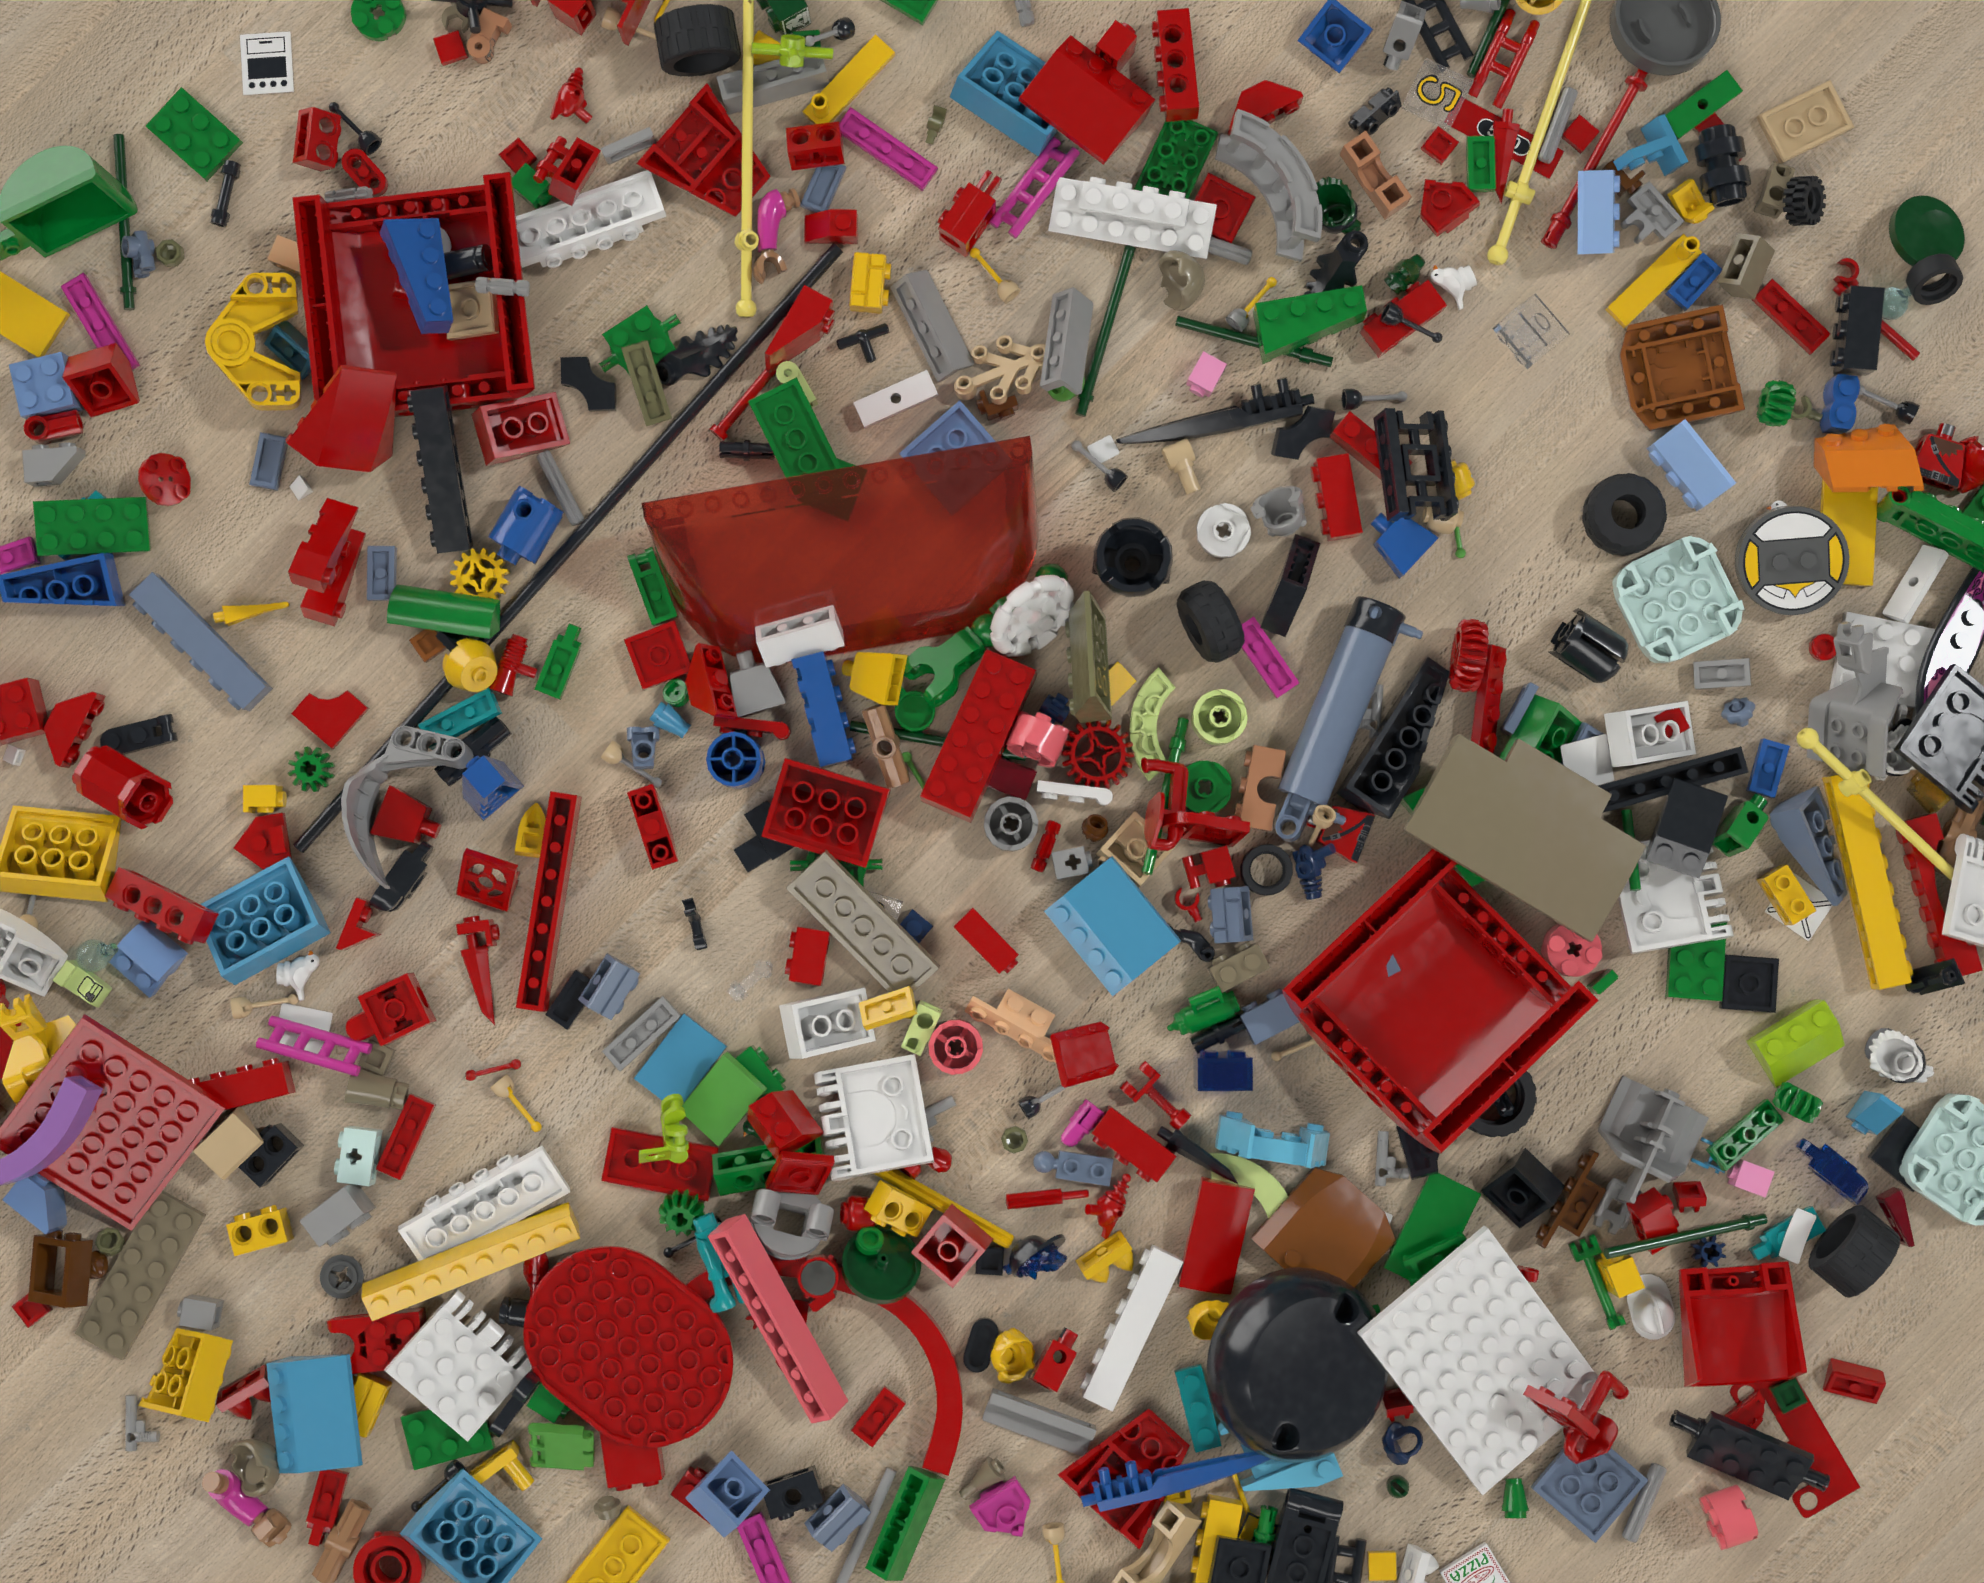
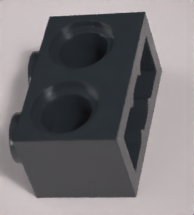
(273, 1159)

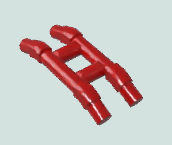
(1509, 73)

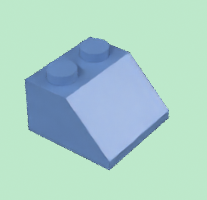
(39, 1203)
(727, 1494)

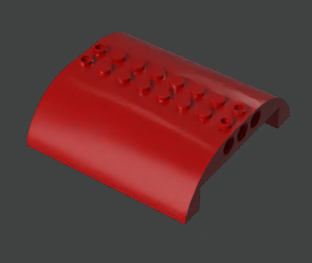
(360, 324)
(1454, 1020)

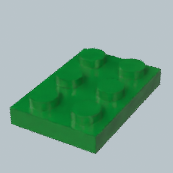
(194, 134)
(1696, 970)
(435, 1442)

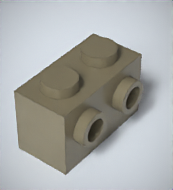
(1746, 266)
(1238, 967)

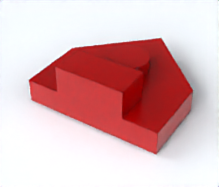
(1446, 205)
(265, 840)

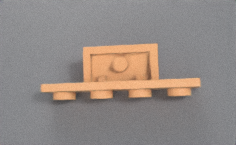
(1018, 1020)

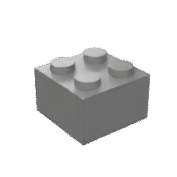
(341, 1211)

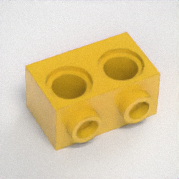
(1786, 895)
(899, 1206)
(261, 1235)
(1620, 1275)

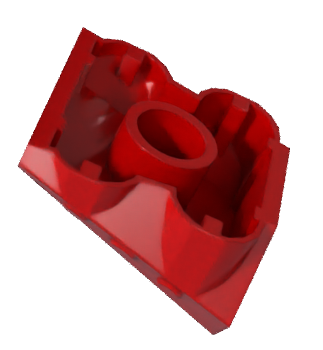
(1083, 1054)

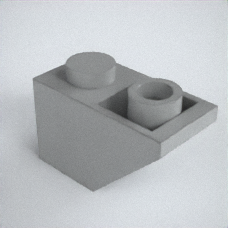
(50, 465)

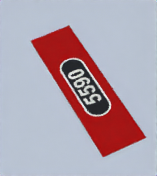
(1477, 121)

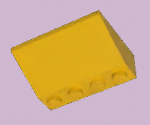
(59, 853)

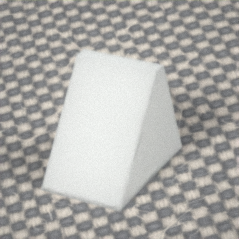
(300, 488)
(13, 755)

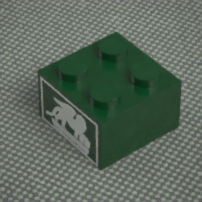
(786, 15)

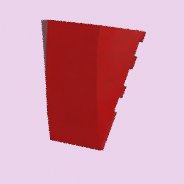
(704, 155)
(350, 422)
(1141, 1440)

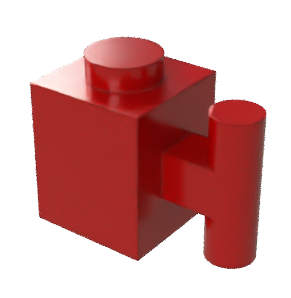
(1215, 865)

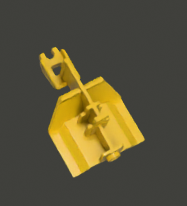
(32, 1045)

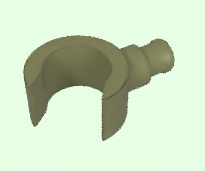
(935, 123)
(1808, 412)

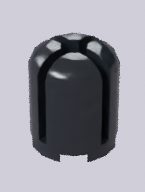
(1589, 647)

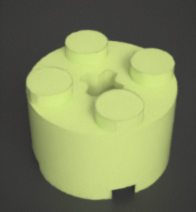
(1234, 714)

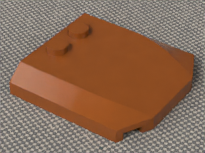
(1680, 369)
(1327, 1228)

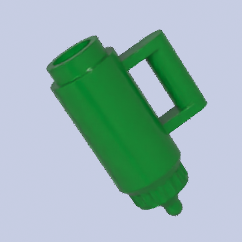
(1204, 1011)

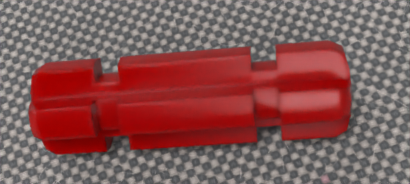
(1045, 846)

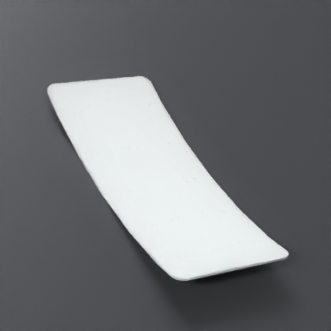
(1797, 1235)

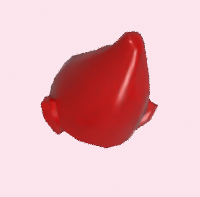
(1973, 465)

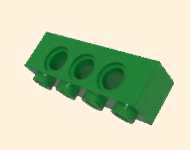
(749, 1167)

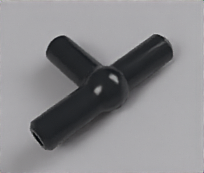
(863, 337)

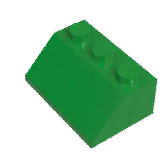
(1545, 727)

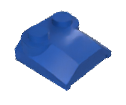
(1335, 35)

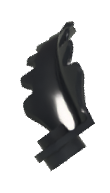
(1339, 266)
(697, 355)

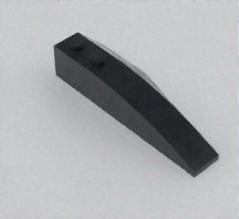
(1396, 749)

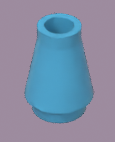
(669, 720)

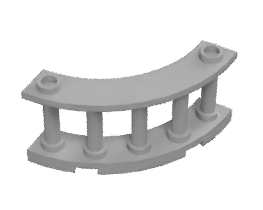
(1280, 176)

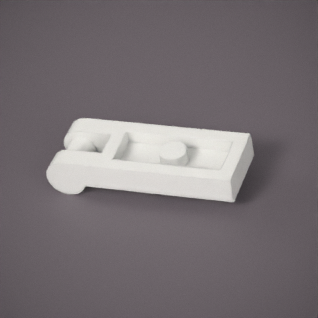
(1076, 793)

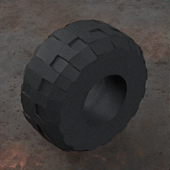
(1645, 499)
(1210, 621)

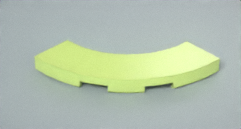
(1144, 719)
(1249, 1174)

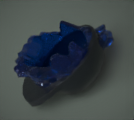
(1035, 1255)

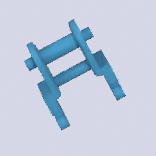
(1706, 1164)

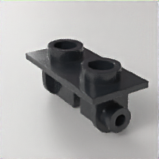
(1384, 105)
(1935, 977)

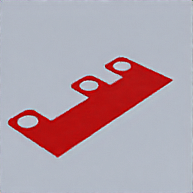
(1808, 1433)

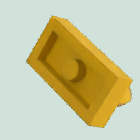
(888, 1008)
(1113, 1251)

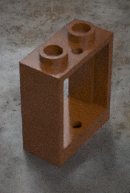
(76, 1269)

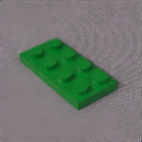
(793, 430)
(91, 526)

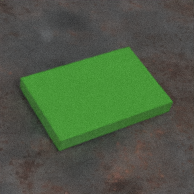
(723, 1098)

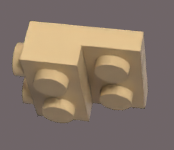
(1129, 849)

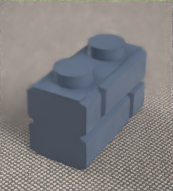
(1230, 914)
(609, 987)
(837, 1518)

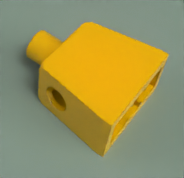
(876, 675)

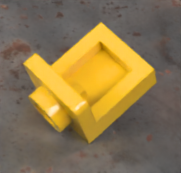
(1689, 202)

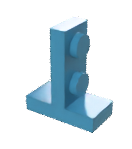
(1660, 147)

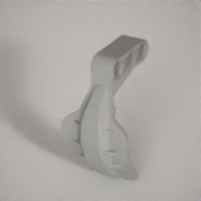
(362, 790)

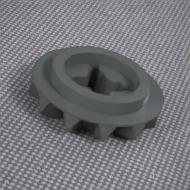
(329, 1279)

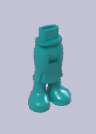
(716, 1271)

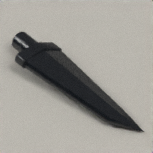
(1186, 1147)

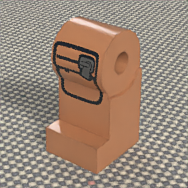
(482, 44)

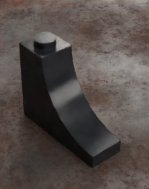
(1290, 585)

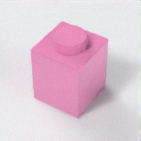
(1205, 375)
(1750, 1177)

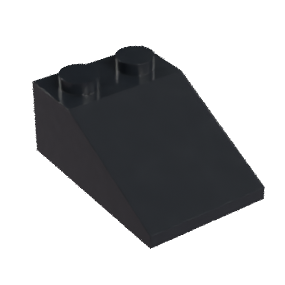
(1686, 828)

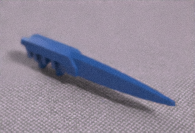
(1164, 1481)

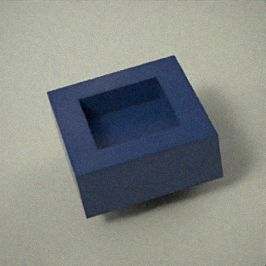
(916, 925)

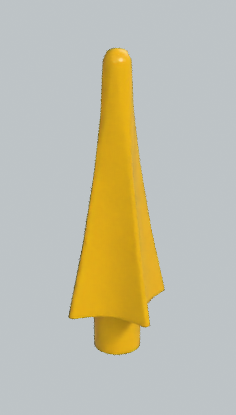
(238, 613)

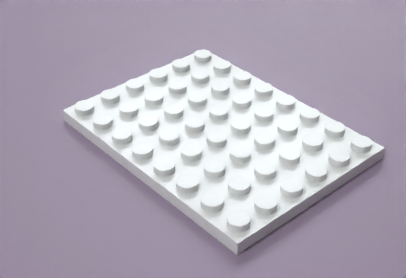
(1468, 1349)

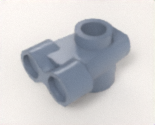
(141, 250)
(643, 741)

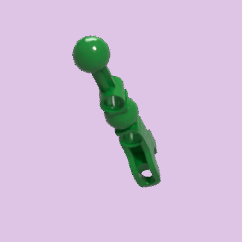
(959, 651)

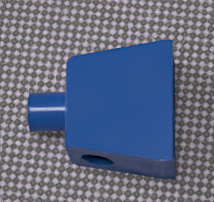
(1401, 542)

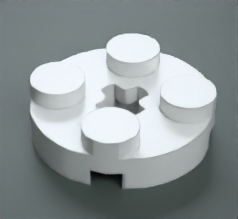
(1218, 516)

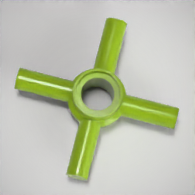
(792, 50)

